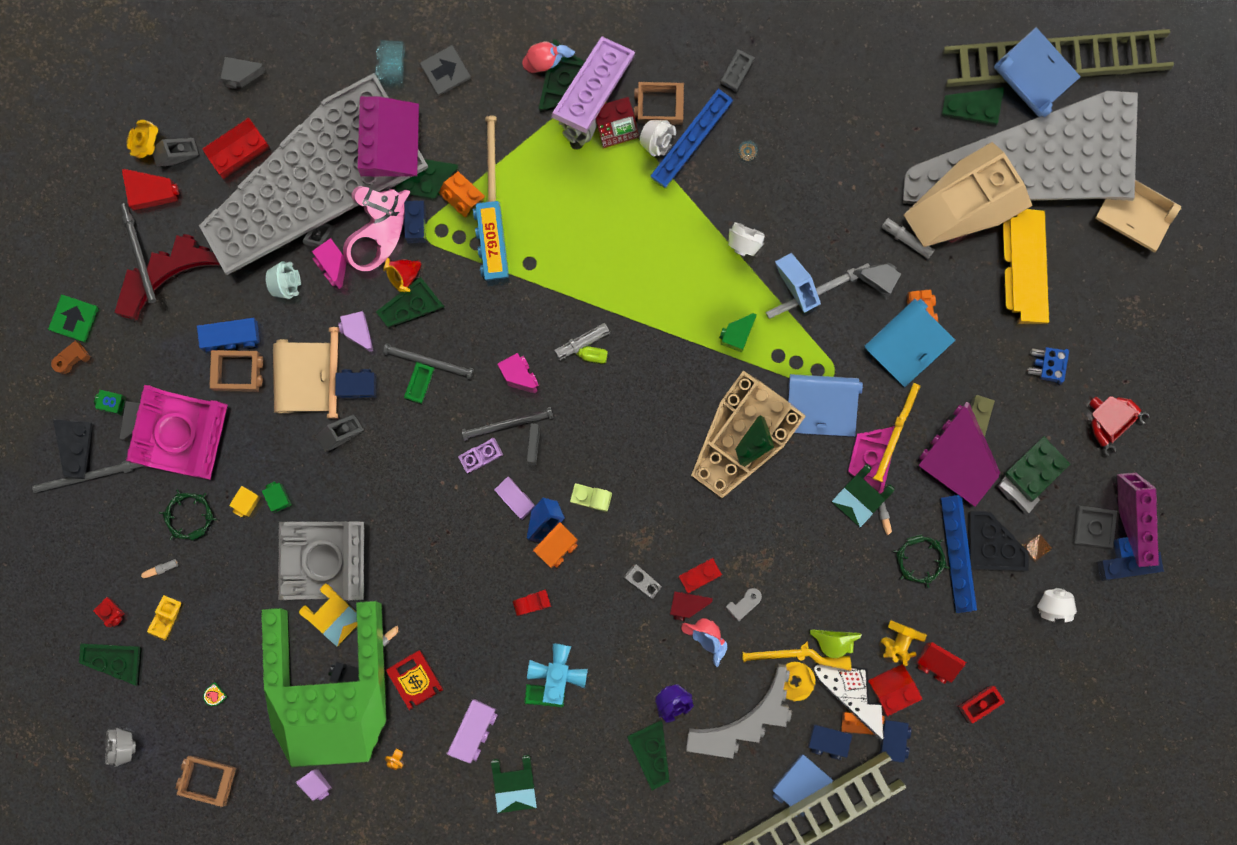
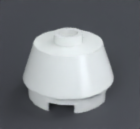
(657, 136)
(745, 239)
(1057, 605)

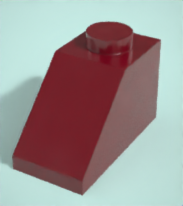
(687, 605)

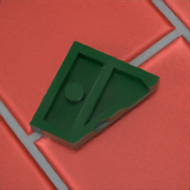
(755, 442)

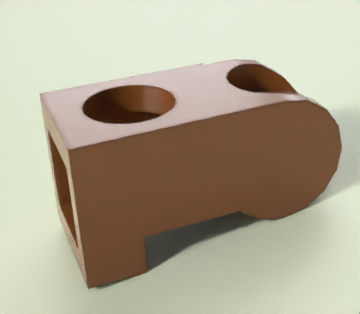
(68, 357)

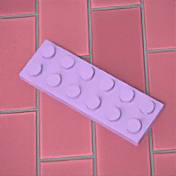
(593, 84)

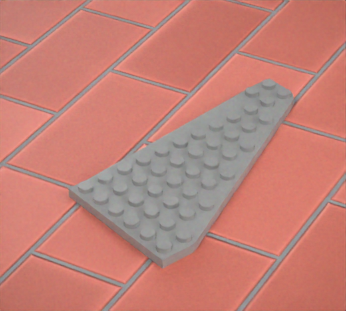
(1062, 156)

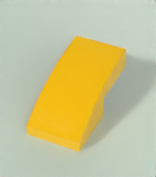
(164, 618)

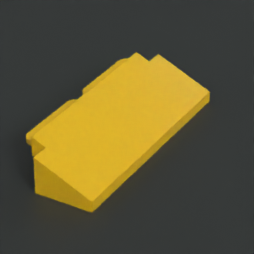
(1027, 276)

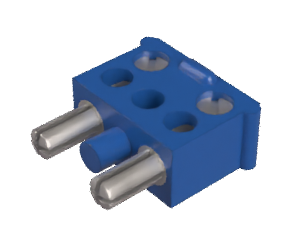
(1059, 364)

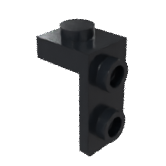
(343, 673)

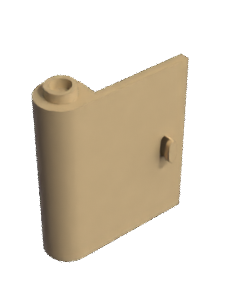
(1142, 219)
(298, 376)

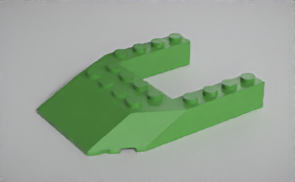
(325, 720)

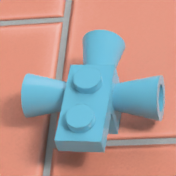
(557, 674)

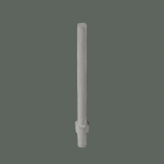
(821, 289)

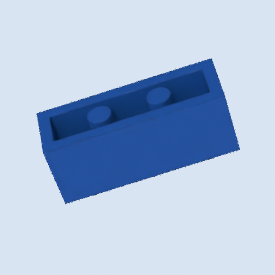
(228, 335)

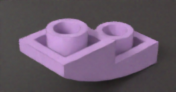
(480, 455)
(515, 498)

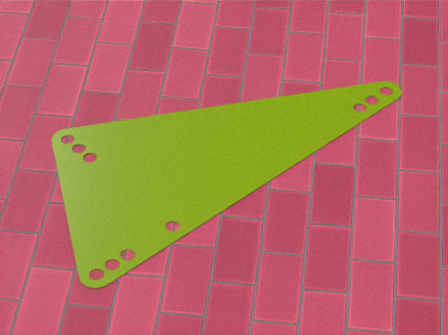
(628, 246)

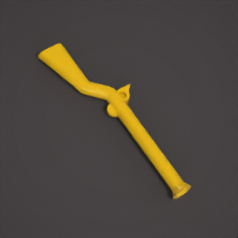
(896, 432)
(842, 662)

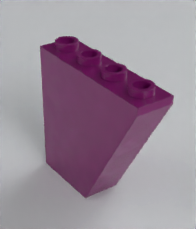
(962, 457)
(1139, 516)

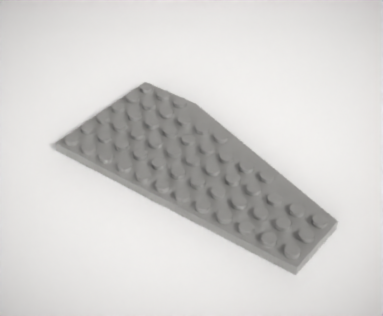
(299, 183)

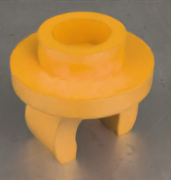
(394, 761)

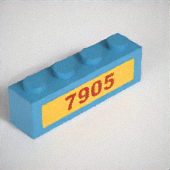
(492, 240)

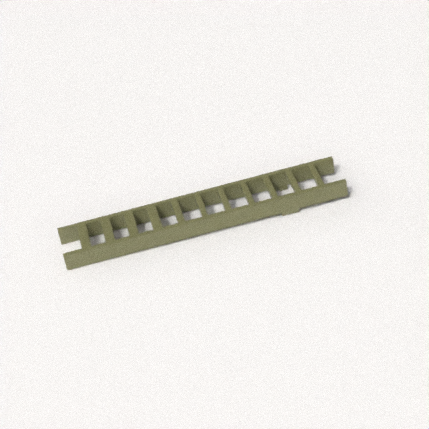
(1094, 39)
(821, 796)

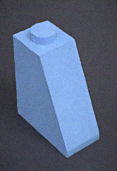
(798, 282)

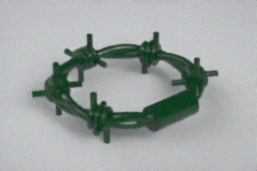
(197, 533)
(914, 540)

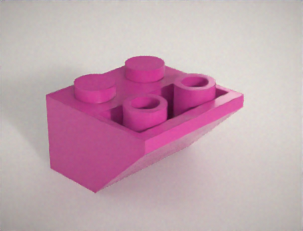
(331, 259)
(516, 375)

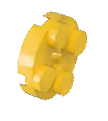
(142, 139)
(805, 686)

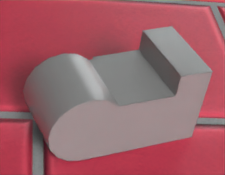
(642, 581)
(750, 600)

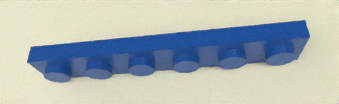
(691, 138)
(959, 554)

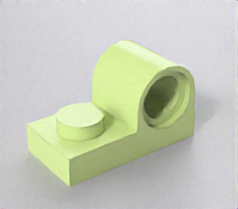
(591, 497)

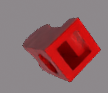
(531, 603)

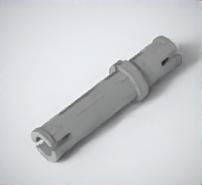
(906, 237)
(574, 345)

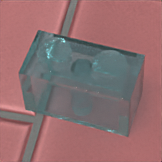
(391, 61)

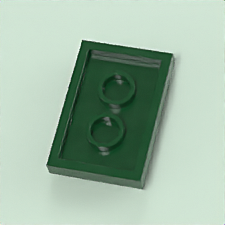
(1037, 469)

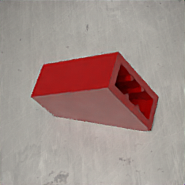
(148, 190)

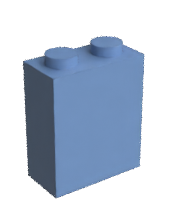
(800, 781)

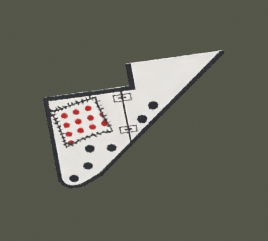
(853, 692)

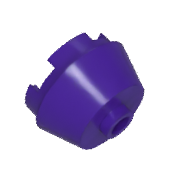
(672, 702)

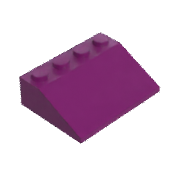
(388, 137)

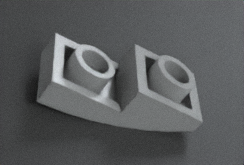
(1013, 493)

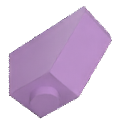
(356, 329)
(314, 785)

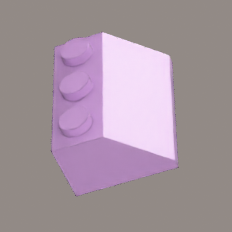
(472, 731)

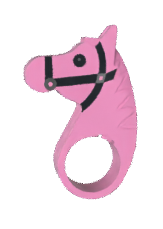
(385, 226)

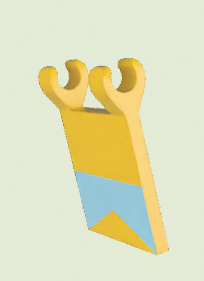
(334, 619)

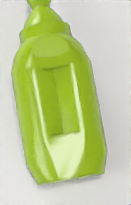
(593, 354)

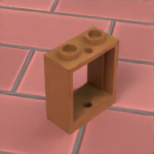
(677, 88)
(216, 371)
(225, 785)

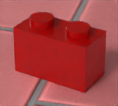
(700, 576)
(981, 704)

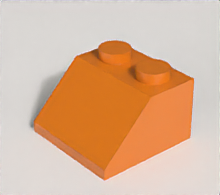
(556, 545)

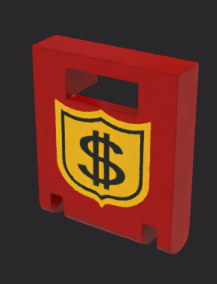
(416, 682)

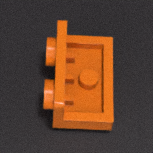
(461, 194)

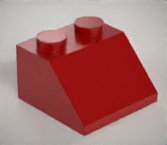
(939, 662)
(894, 690)

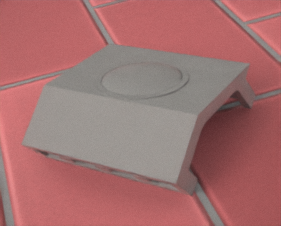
(320, 555)

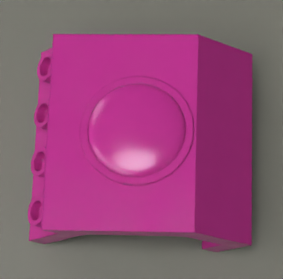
(176, 433)

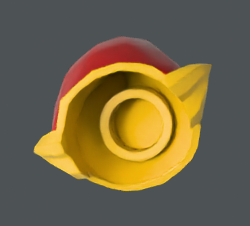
(402, 273)

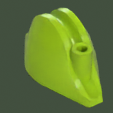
(835, 643)

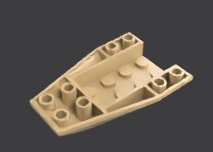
(969, 198)
(744, 402)

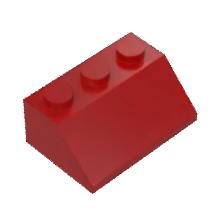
(236, 148)

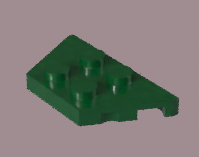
(558, 80)
(428, 182)

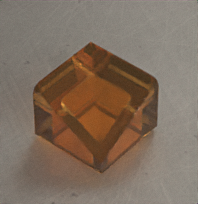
(1037, 547)

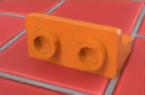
(852, 724)

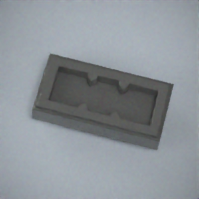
(737, 70)

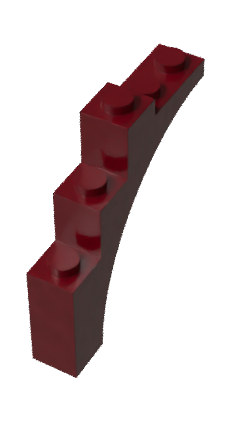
(160, 268)

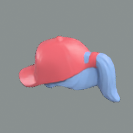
(545, 56)
(709, 636)

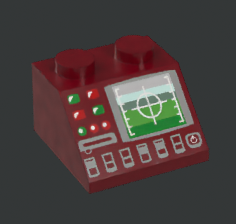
(616, 123)

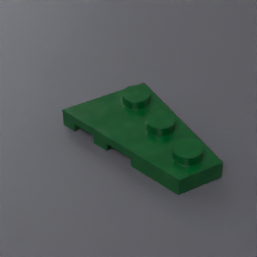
(974, 106)
(410, 304)
(113, 660)
(651, 753)

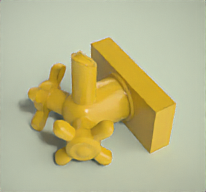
(902, 642)

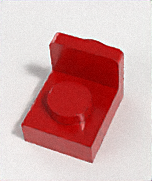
(109, 612)

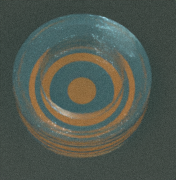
(748, 150)

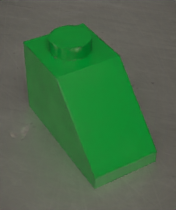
(737, 333)

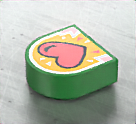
(214, 695)

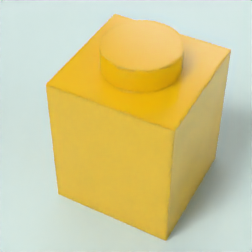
(244, 502)

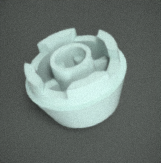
(283, 280)

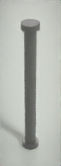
(428, 361)
(506, 424)

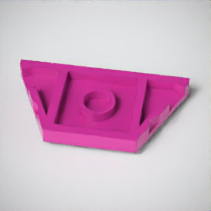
(869, 449)

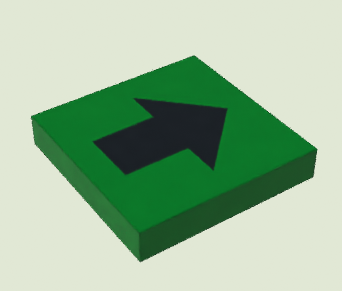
(73, 318)

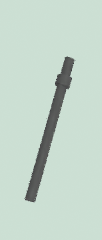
(128, 222)
(125, 467)

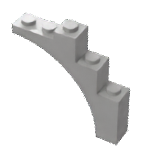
(722, 740)

